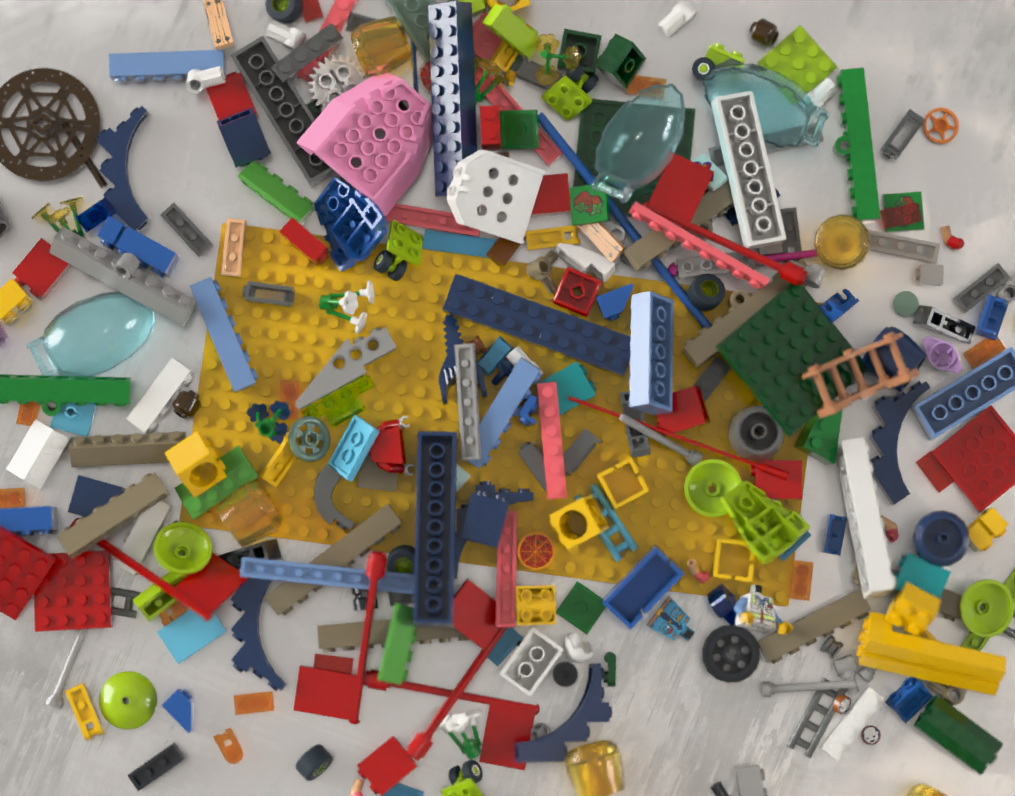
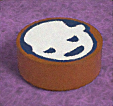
(842, 704)
(870, 735)

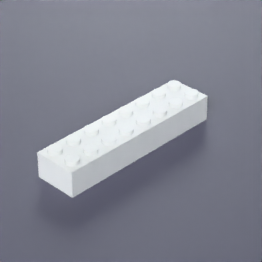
(748, 170)
(864, 518)

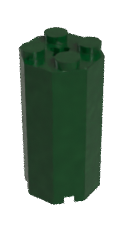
(958, 734)

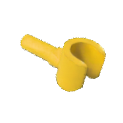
(510, 76)

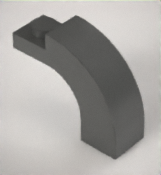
(637, 441)
(323, 493)

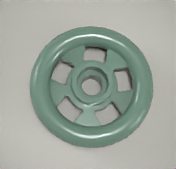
(323, 436)

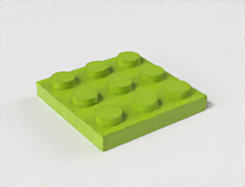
(800, 60)

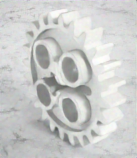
(322, 92)

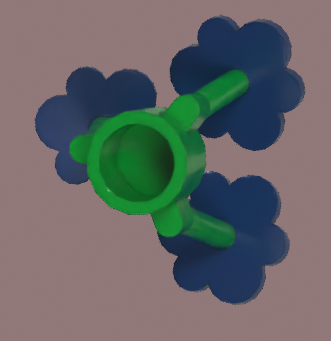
(268, 426)

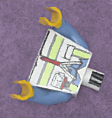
(758, 613)

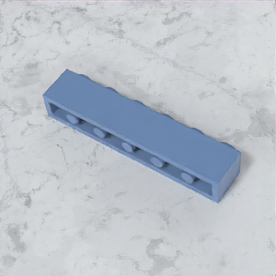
(162, 64)
(223, 335)
(505, 406)

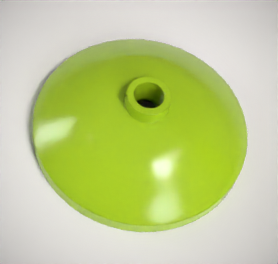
(697, 485)
(185, 539)
(996, 610)
(141, 696)

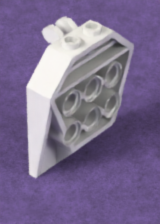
(467, 194)

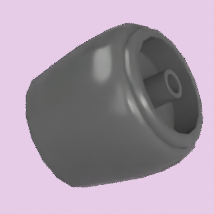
(744, 440)

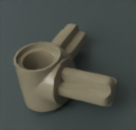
(542, 268)
(945, 691)

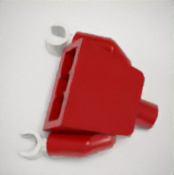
(389, 448)

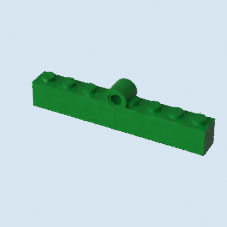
(859, 144)
(64, 390)

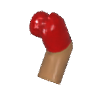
(950, 240)

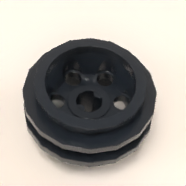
(716, 668)

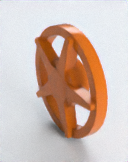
(940, 125)

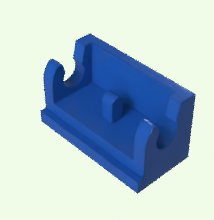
(837, 306)
(992, 317)
(834, 534)

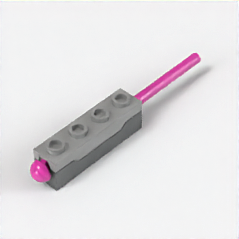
(695, 266)

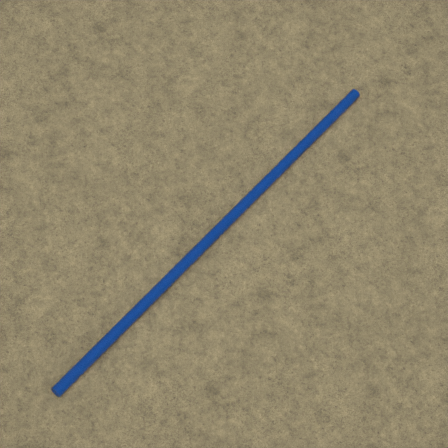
(622, 220)

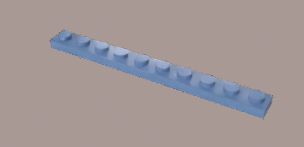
(323, 575)

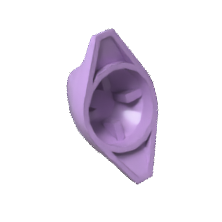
(942, 355)

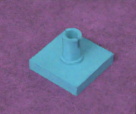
(74, 418)

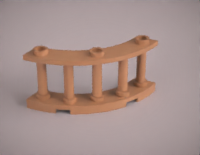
(864, 390)

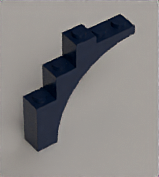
(116, 169)
(891, 414)
(522, 495)
(251, 654)
(575, 729)

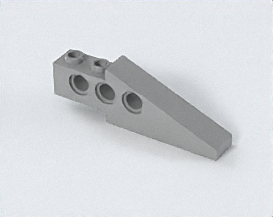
(332, 379)

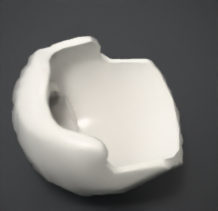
(576, 649)

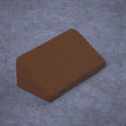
(502, 251)

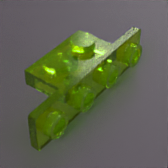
(341, 404)

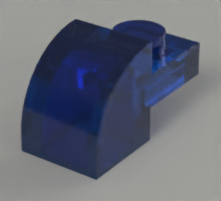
(95, 214)
(723, 603)

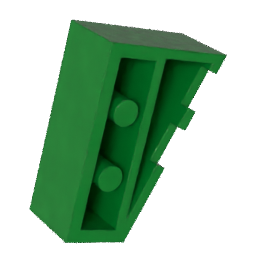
(821, 437)

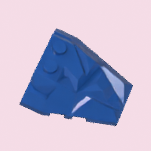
(351, 223)

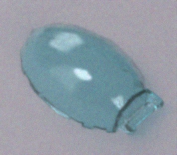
(781, 103)
(640, 141)
(93, 335)

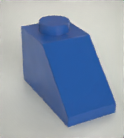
(613, 302)
(181, 708)

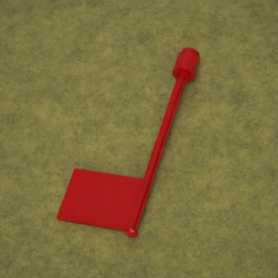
(678, 199)
(198, 591)
(476, 619)
(336, 692)
(505, 724)

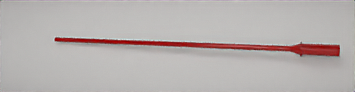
(764, 467)

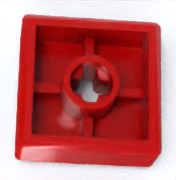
(565, 296)

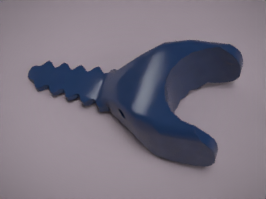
(447, 375)

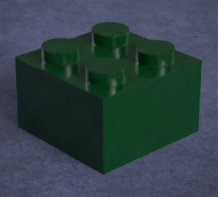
(588, 47)
(620, 61)

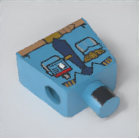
(671, 621)

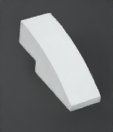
(586, 261)

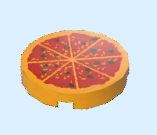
(536, 551)

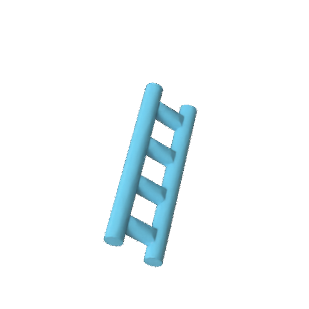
(618, 526)

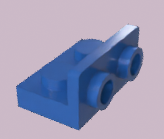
(528, 408)
(909, 699)

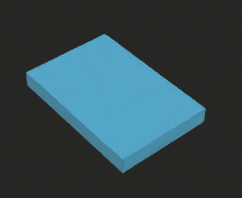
(353, 447)
(190, 634)

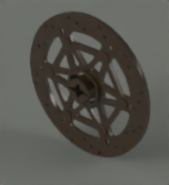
(78, 125)

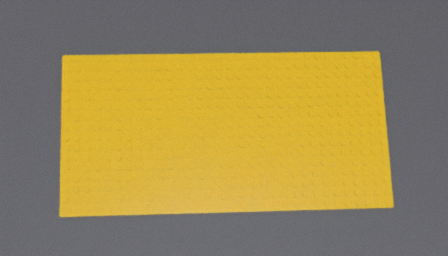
(303, 339)

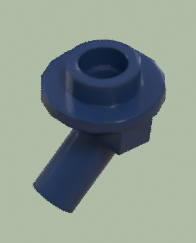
(505, 369)

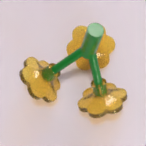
(547, 47)

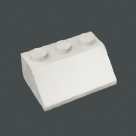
(37, 454)
(531, 661)

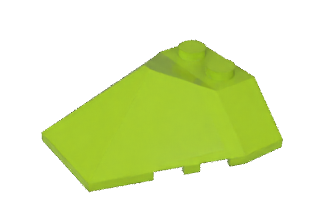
(763, 522)

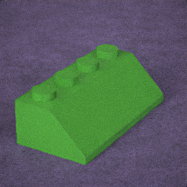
(276, 193)
(238, 472)
(398, 646)

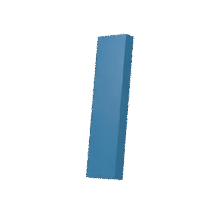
(457, 243)

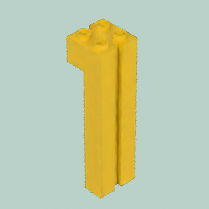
(927, 658)

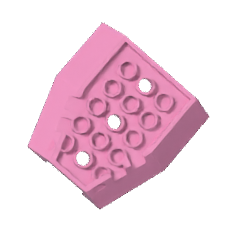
(348, 132)

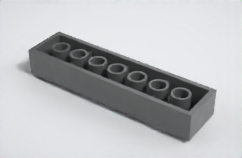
(281, 105)

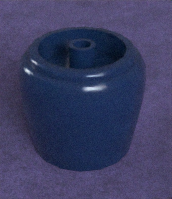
(910, 351)
(952, 532)

